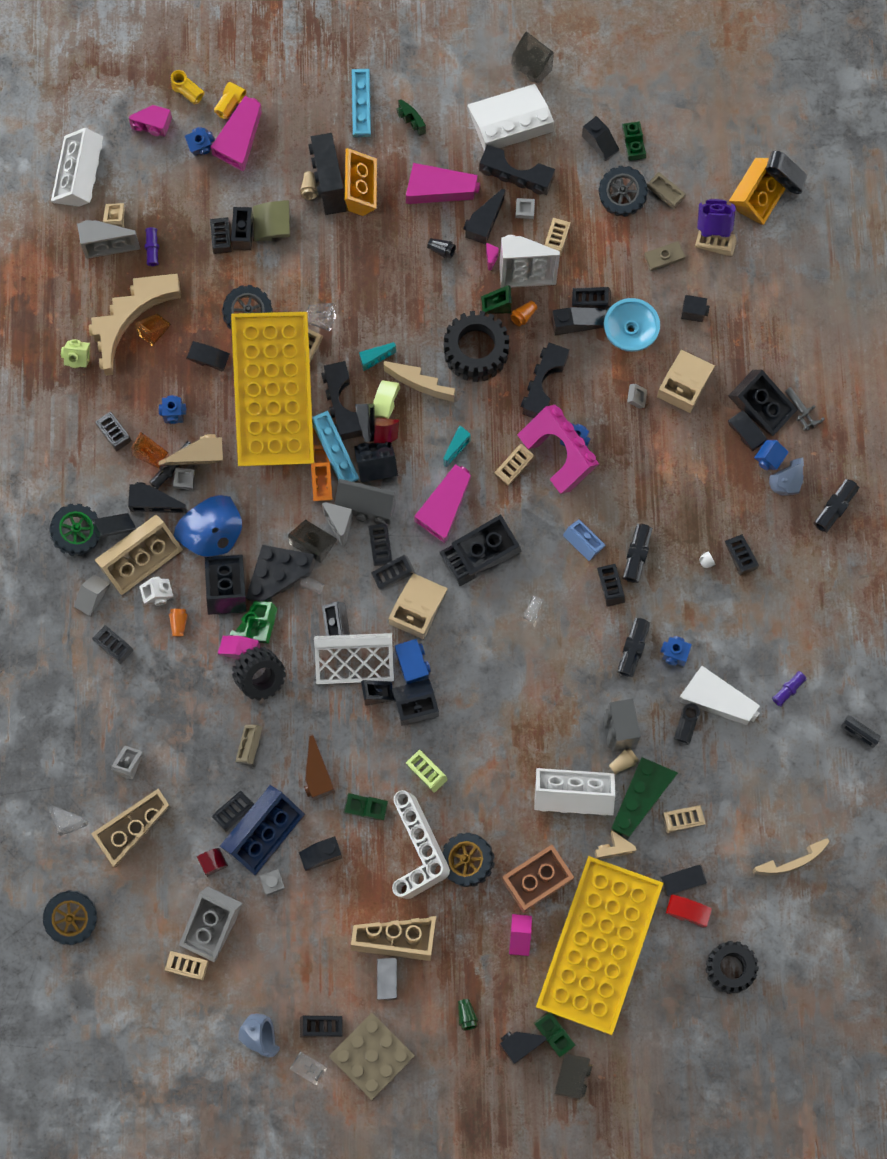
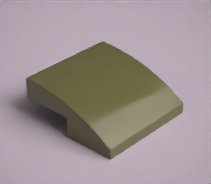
(271, 220)

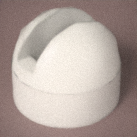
(706, 560)

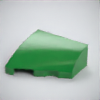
(257, 622)

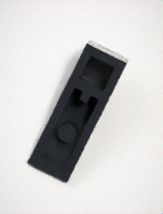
(484, 218)
(577, 319)
(149, 499)

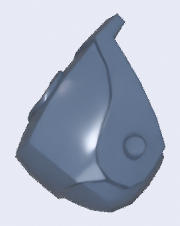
(788, 480)
(259, 1035)

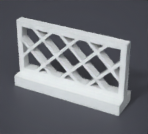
(350, 642)

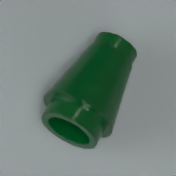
(467, 1016)

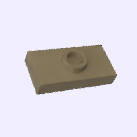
(666, 190)
(664, 256)
(248, 744)

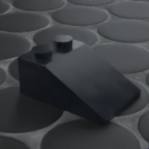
(763, 401)
(487, 546)
(225, 584)

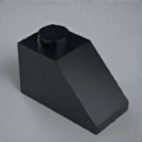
(600, 138)
(320, 853)
(520, 1044)

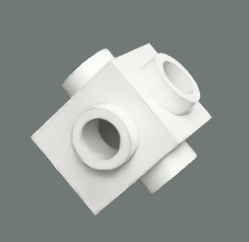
(156, 591)

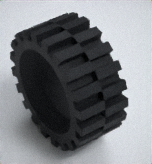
(476, 367)

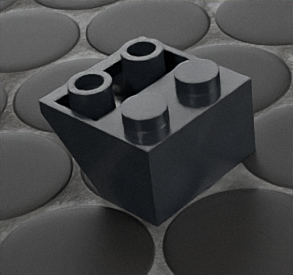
(375, 461)
(415, 702)

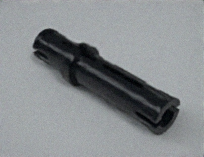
(165, 472)

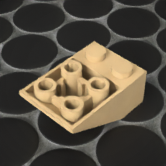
(685, 381)
(417, 606)

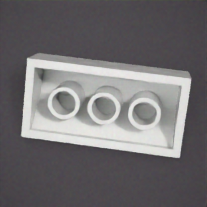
(77, 168)
(574, 791)

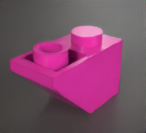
(152, 120)

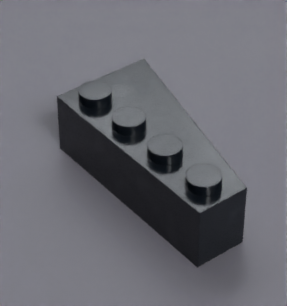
(327, 173)

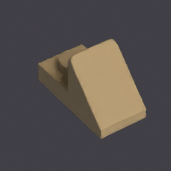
(114, 214)
(620, 848)

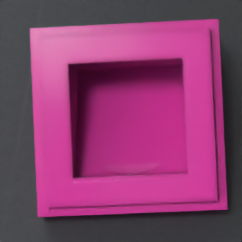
(492, 254)

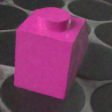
(235, 645)

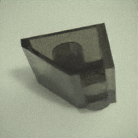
(532, 58)

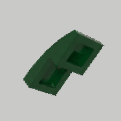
(365, 807)
(554, 1033)

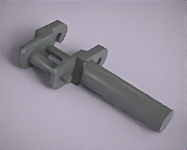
(801, 407)

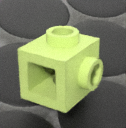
(76, 353)

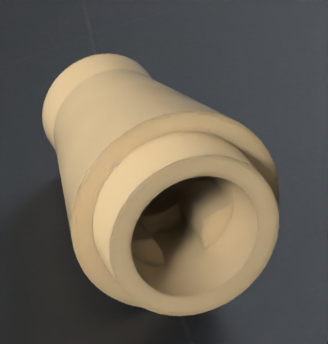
(309, 186)
(624, 761)

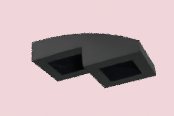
(208, 355)
(748, 430)
(684, 880)

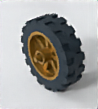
(480, 873)
(79, 935)

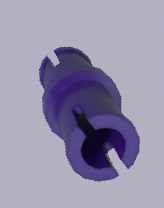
(152, 246)
(789, 688)

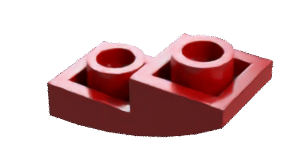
(688, 910)

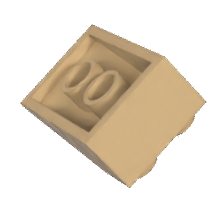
(203, 451)

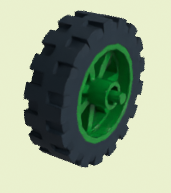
(60, 540)

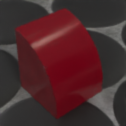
(386, 430)
(212, 861)

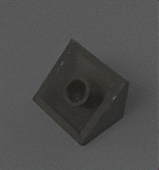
(311, 540)

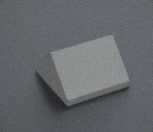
(339, 519)

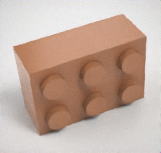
(537, 878)

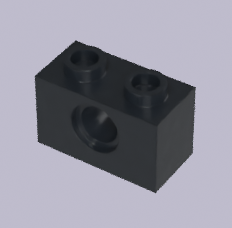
(242, 228)

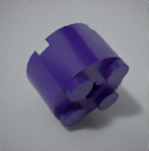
(716, 218)

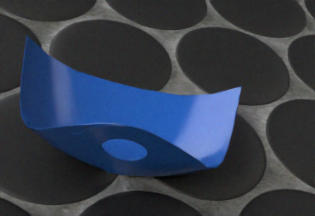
(196, 526)

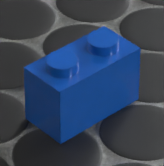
(412, 661)

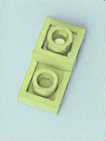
(385, 399)

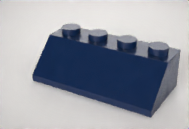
(262, 829)

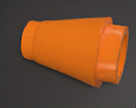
(522, 314)
(178, 621)

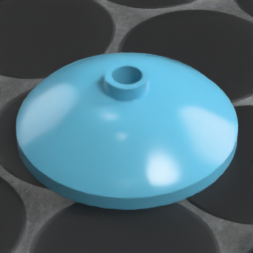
(632, 314)

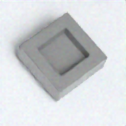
(525, 208)
(637, 396)
(184, 478)
(272, 882)

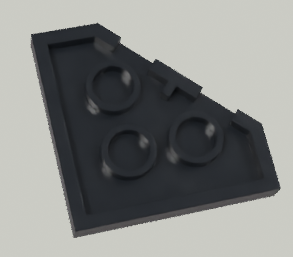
(278, 571)

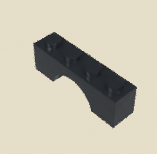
(536, 179)
(553, 361)
(337, 380)

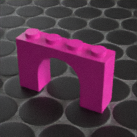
(579, 459)

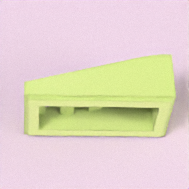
(438, 782)

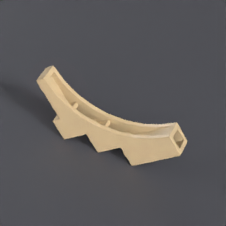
(144, 294)

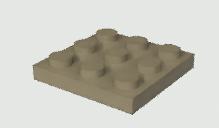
(371, 1056)

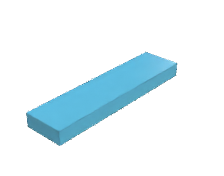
(361, 103)
(334, 447)

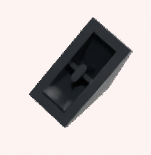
(377, 692)

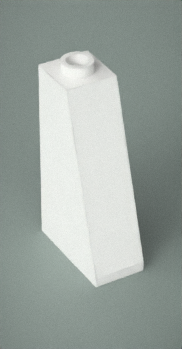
(719, 698)

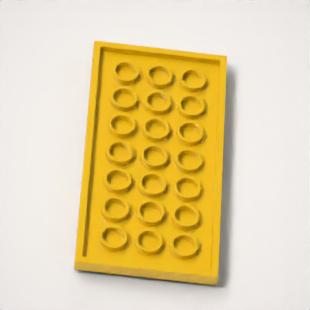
(272, 388)
(599, 945)

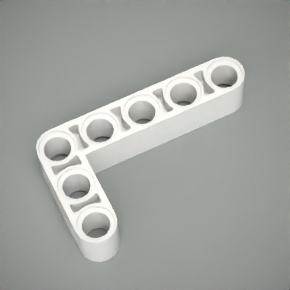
(422, 846)

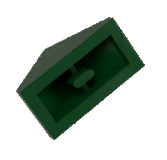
(497, 301)

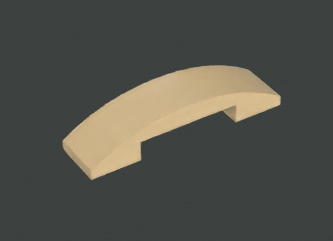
(770, 868)

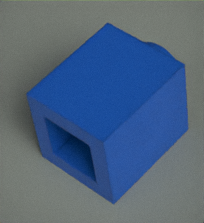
(771, 455)

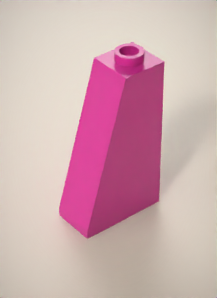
(238, 134)
(437, 184)
(442, 506)

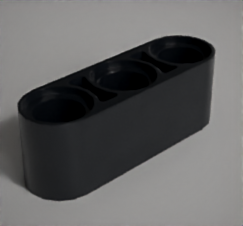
(786, 172)

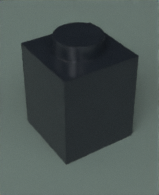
(694, 308)

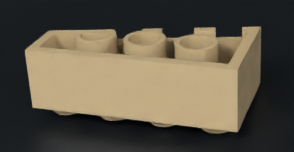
(126, 829)
(396, 938)

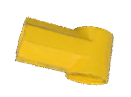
(187, 87)
(231, 97)

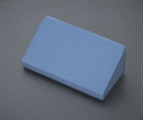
(583, 540)

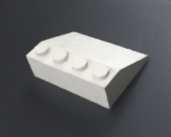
(511, 117)
(527, 263)

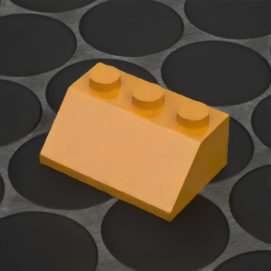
(360, 182)
(757, 192)

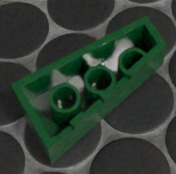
(643, 792)

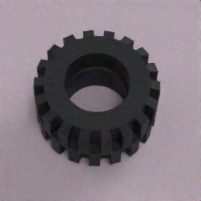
(249, 664)
(744, 955)

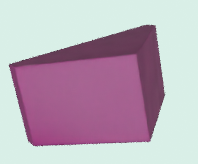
(520, 935)

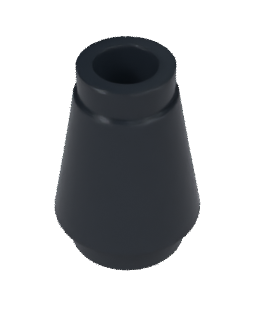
(442, 247)

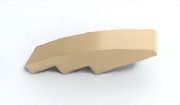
(412, 377)

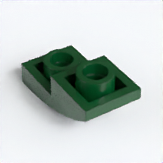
(410, 115)
(634, 141)

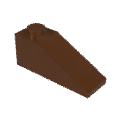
(317, 776)

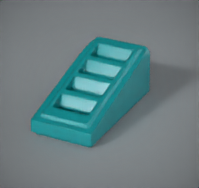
(375, 355)
(458, 443)

